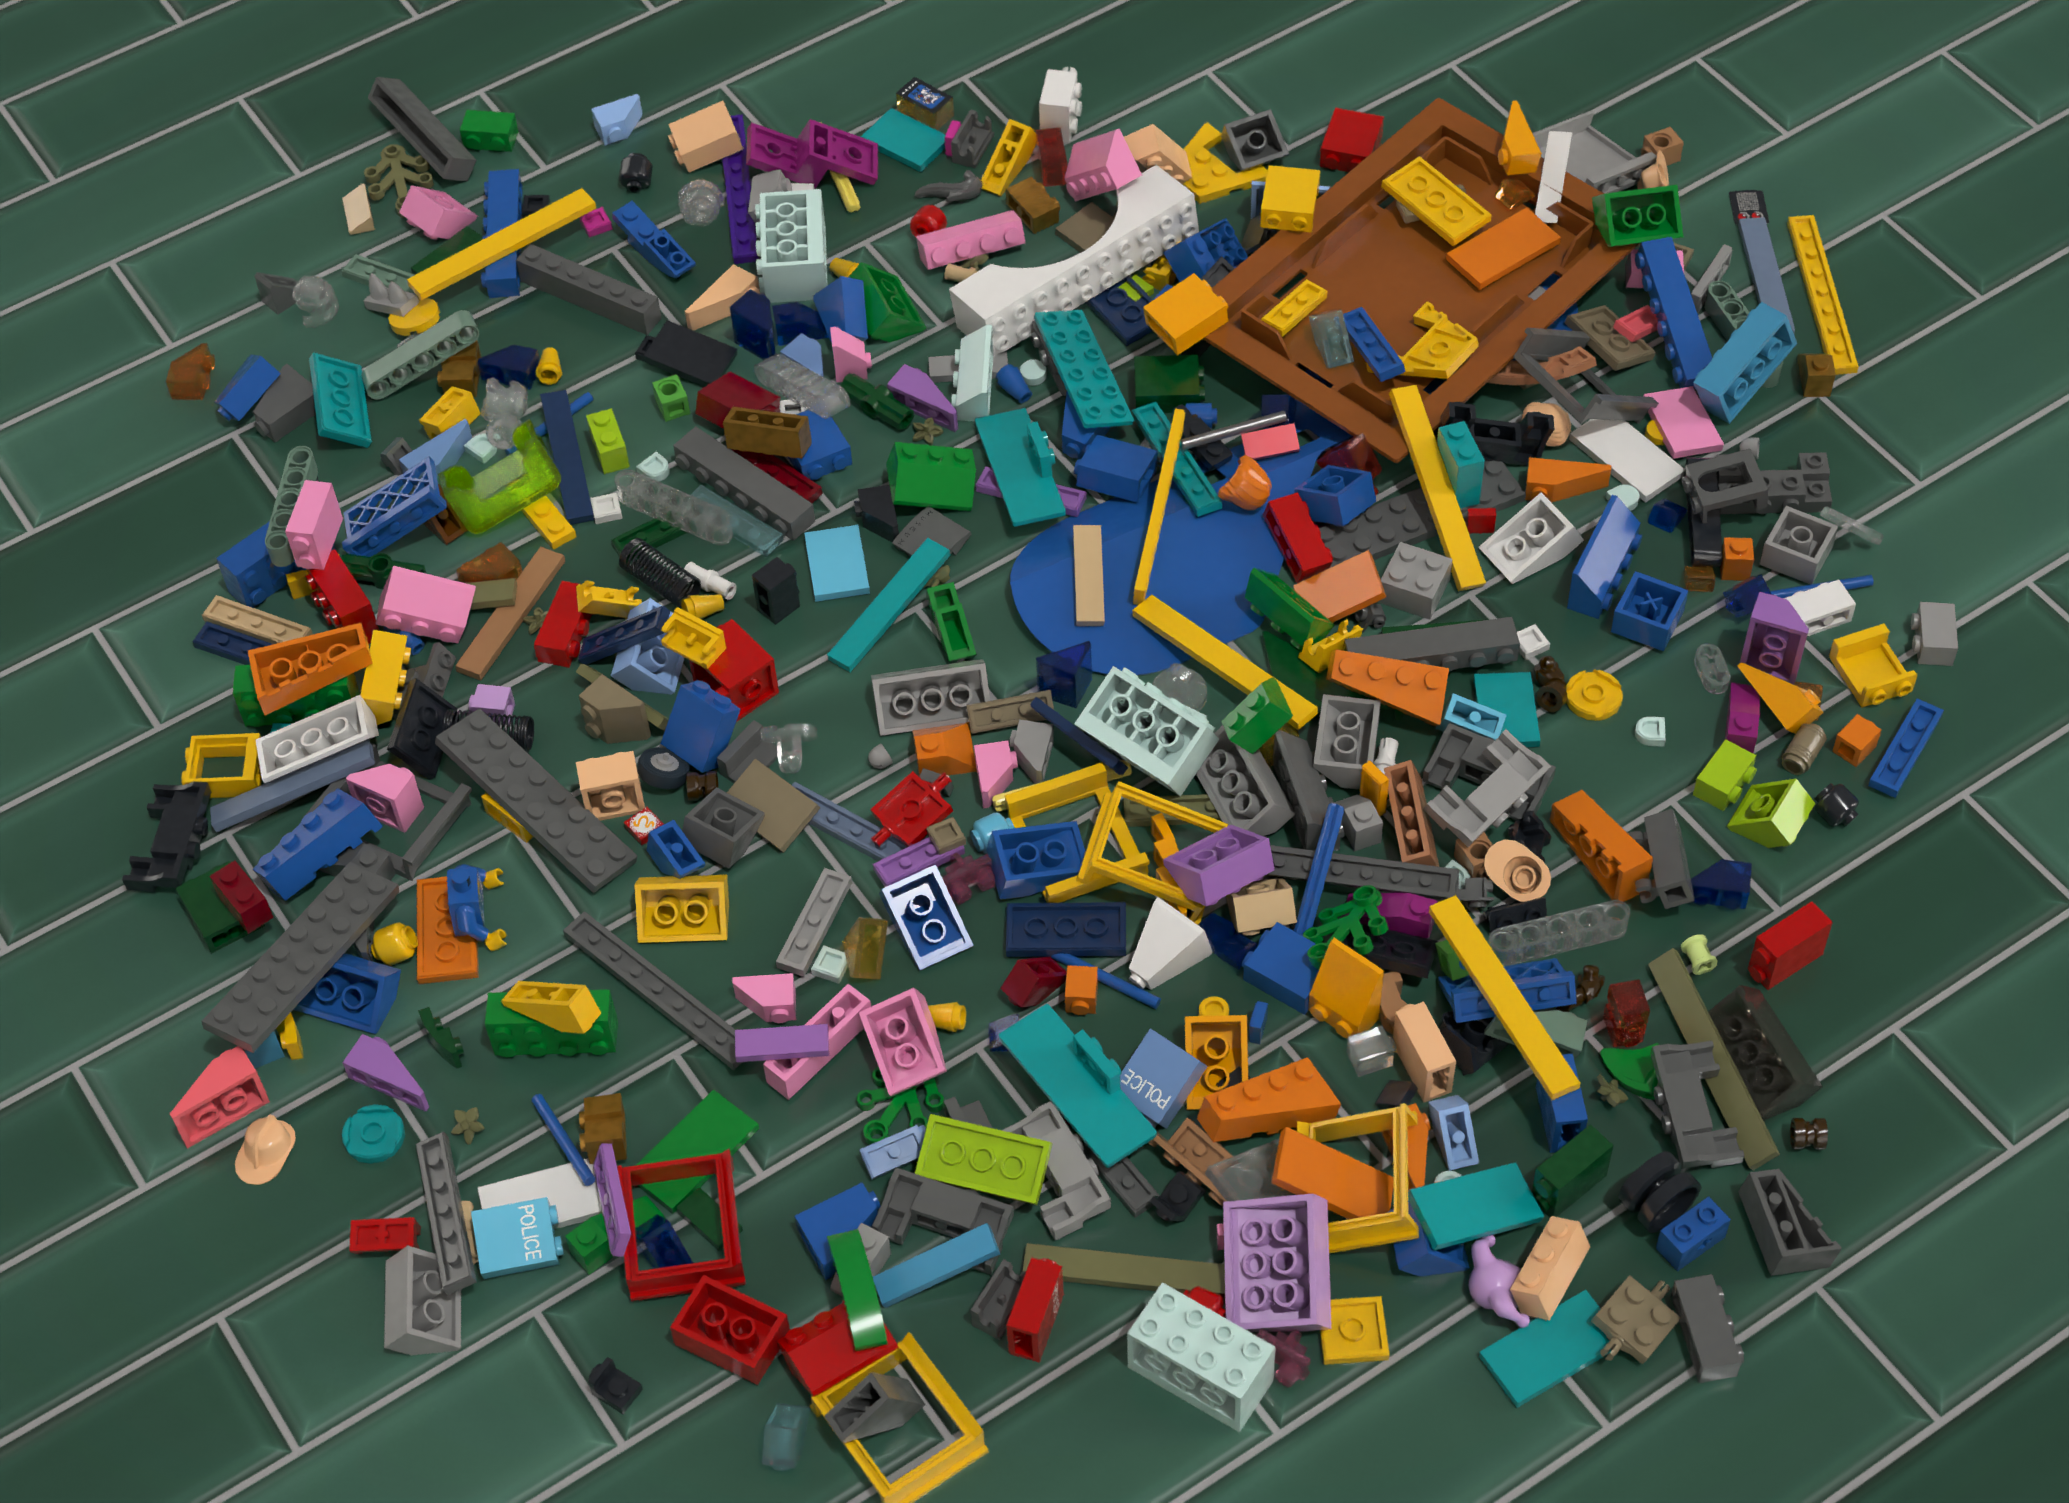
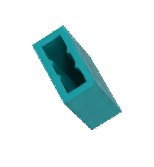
(1462, 462)

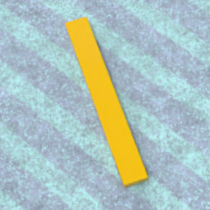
(501, 244)
(1822, 293)
(1437, 487)
(1159, 507)
(1216, 655)
(1504, 998)

